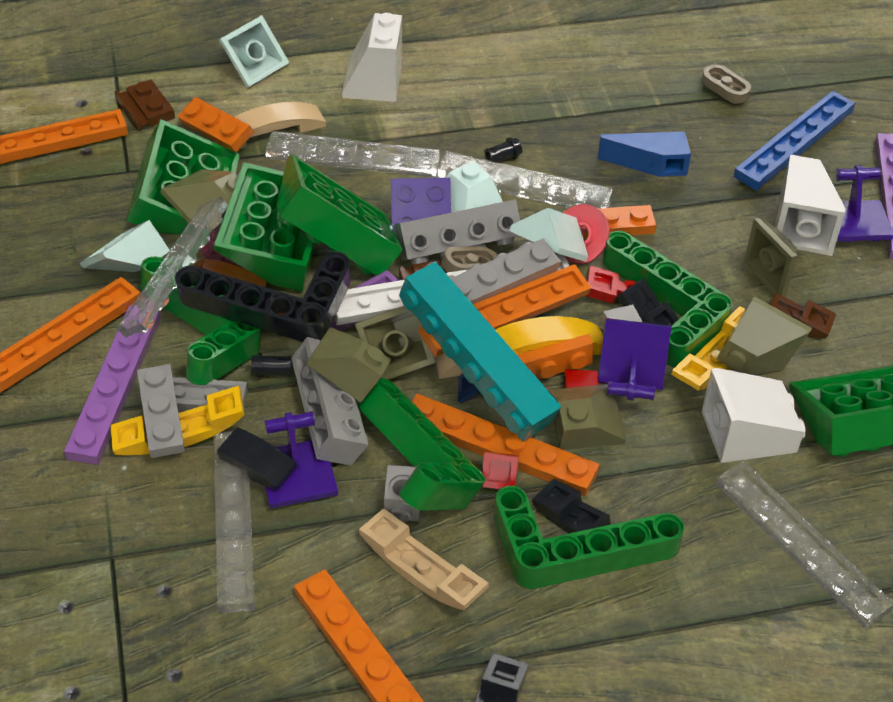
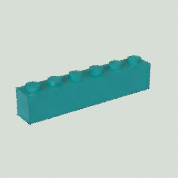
(479, 351)

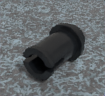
(509, 149)
(270, 365)

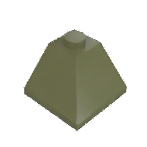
(198, 190)
(770, 256)
(762, 339)
(399, 340)
(348, 363)
(587, 417)

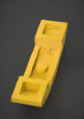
(545, 331)
(697, 369)
(197, 424)

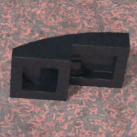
(647, 304)
(259, 458)
(566, 510)
(502, 680)

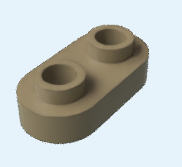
(726, 83)
(464, 257)

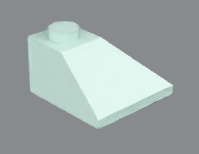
(254, 51)
(472, 187)
(128, 250)

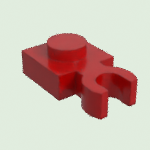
(605, 284)

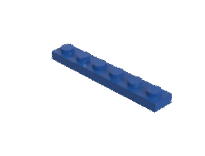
(793, 140)

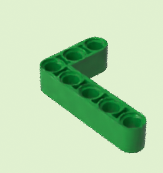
(698, 302)
(224, 343)
(442, 472)
(547, 554)

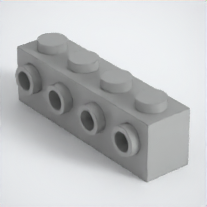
(457, 229)
(507, 271)
(338, 423)

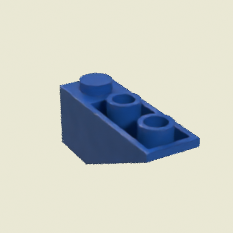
(650, 153)

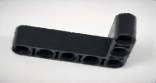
(269, 302)

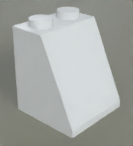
(376, 61)
(809, 207)
(750, 416)

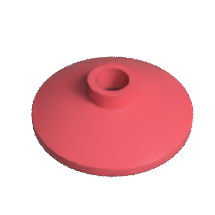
(595, 222)

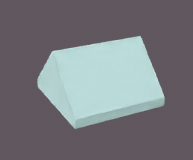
(557, 229)

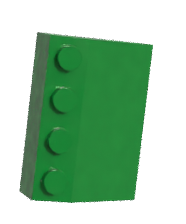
(169, 157)
(336, 217)
(256, 235)
(848, 409)

